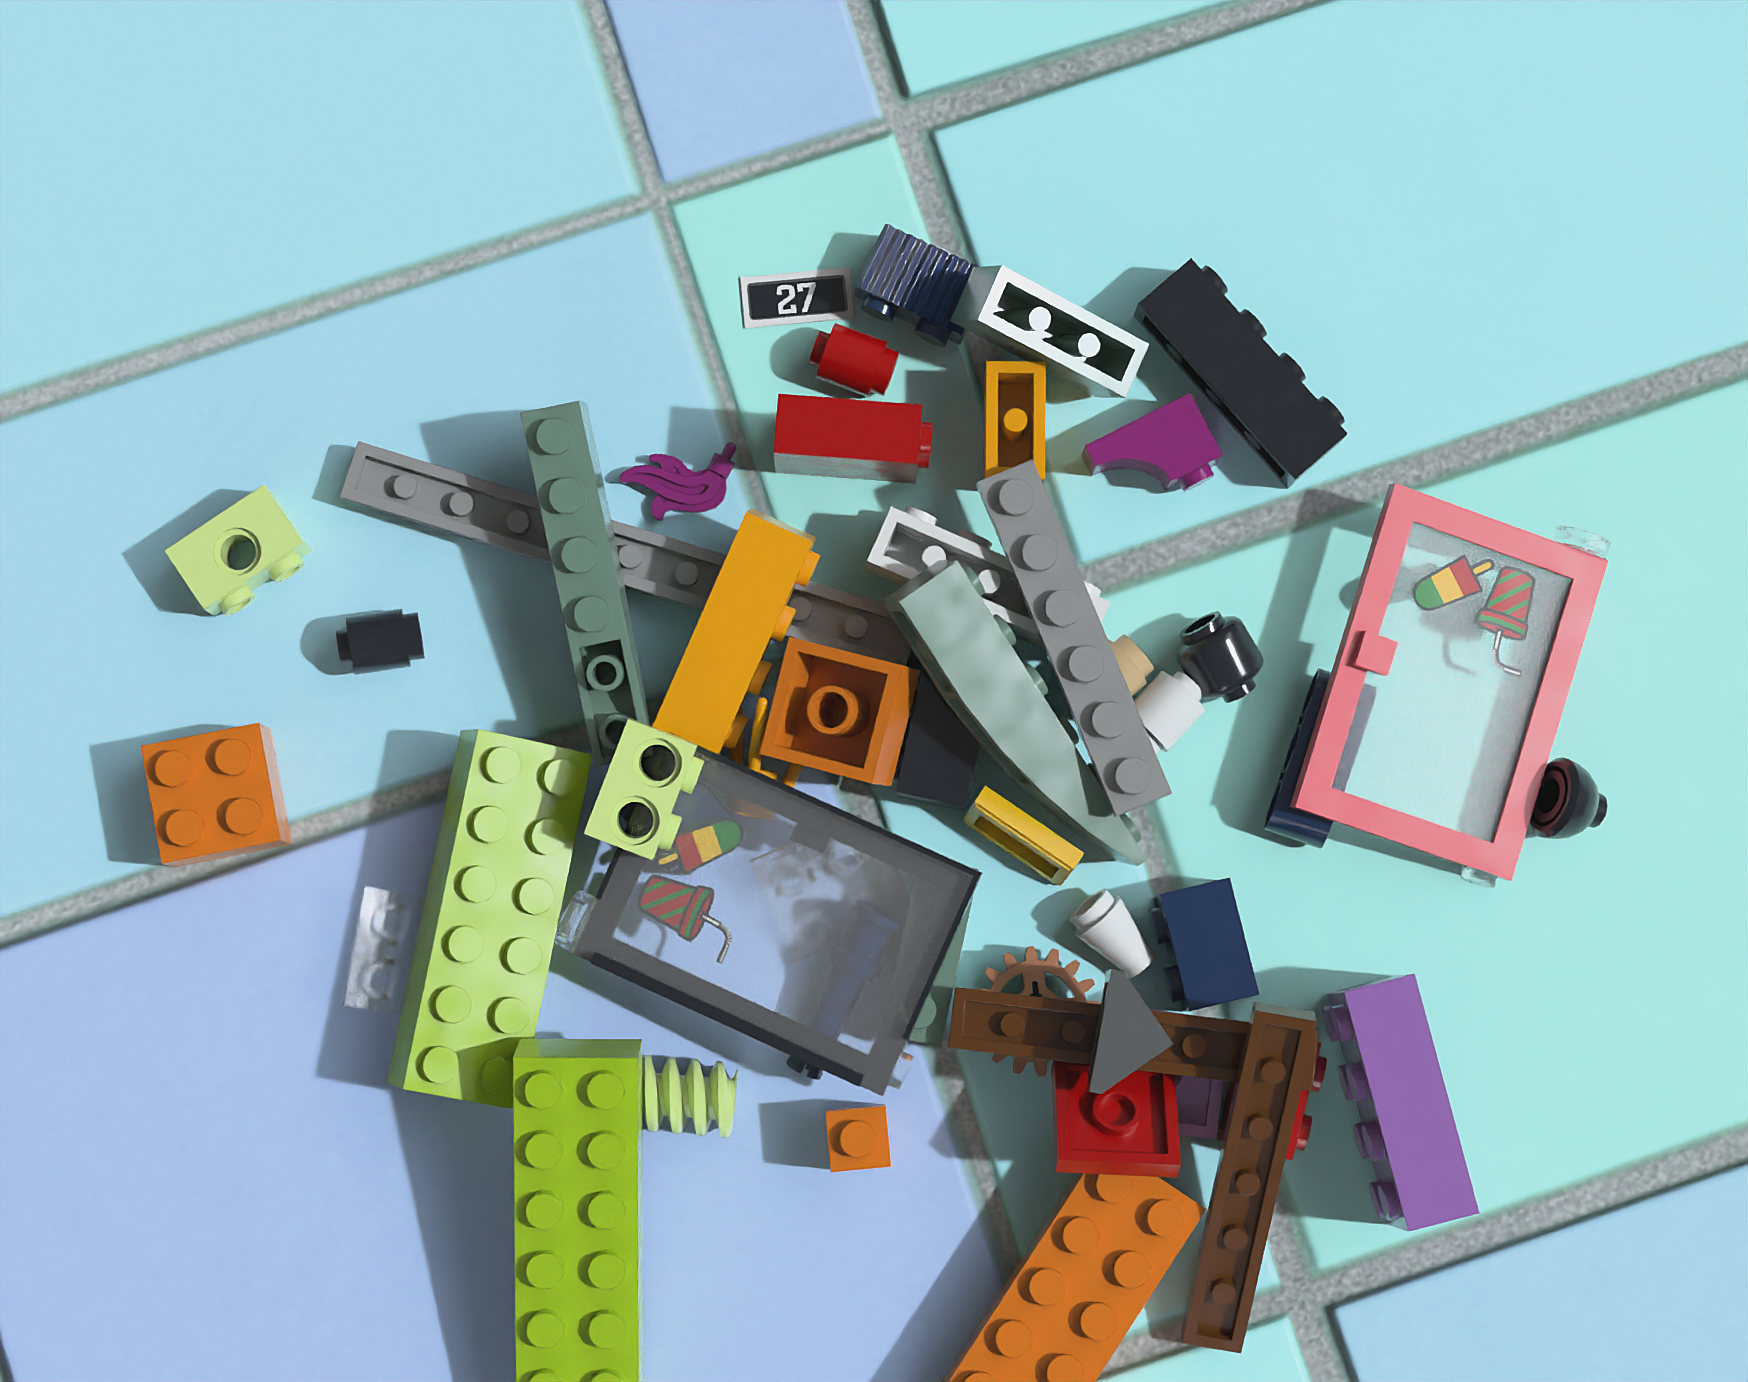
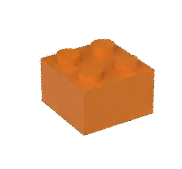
(839, 712)
(216, 795)

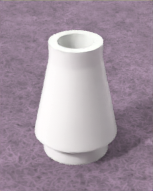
(1111, 931)

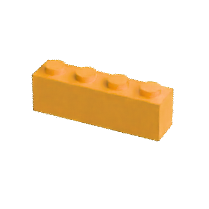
(735, 632)

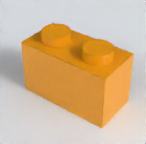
(1013, 415)

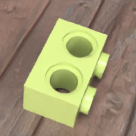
(628, 783)

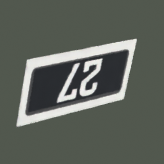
(797, 297)

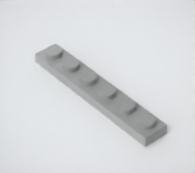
(1073, 638)

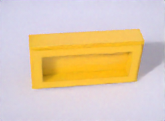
(1022, 836)

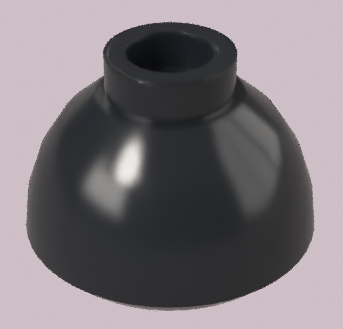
(1567, 801)

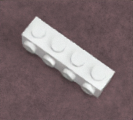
(913, 542)

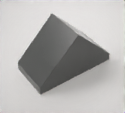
(1124, 1034)

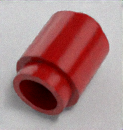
(853, 360)

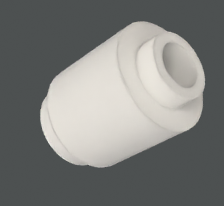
(1169, 708)

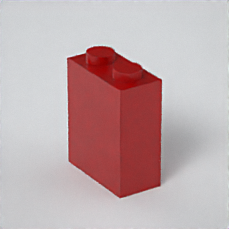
(850, 438)

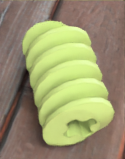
(688, 1097)

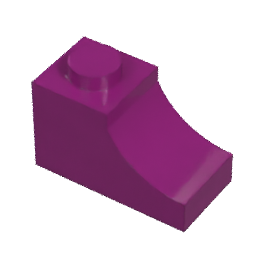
(1165, 443)

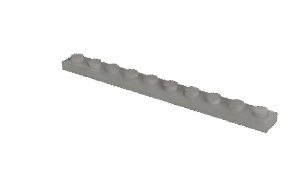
(647, 559)

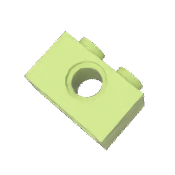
(205, 552)

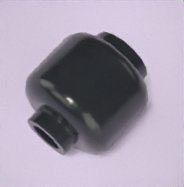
(1219, 656)

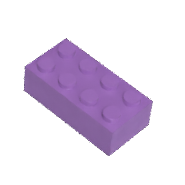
(1400, 1103)

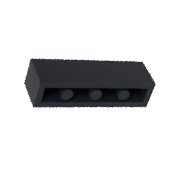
(1240, 372)

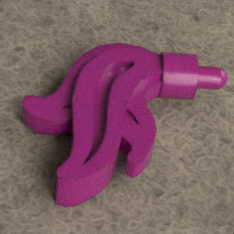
(679, 486)

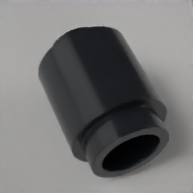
(380, 641)

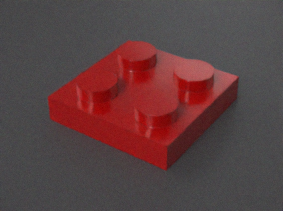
(1115, 1132)

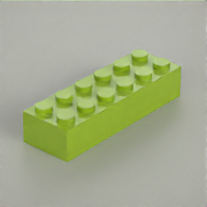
(489, 916)
(578, 1210)

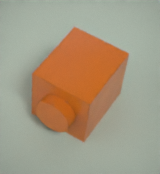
(858, 1138)

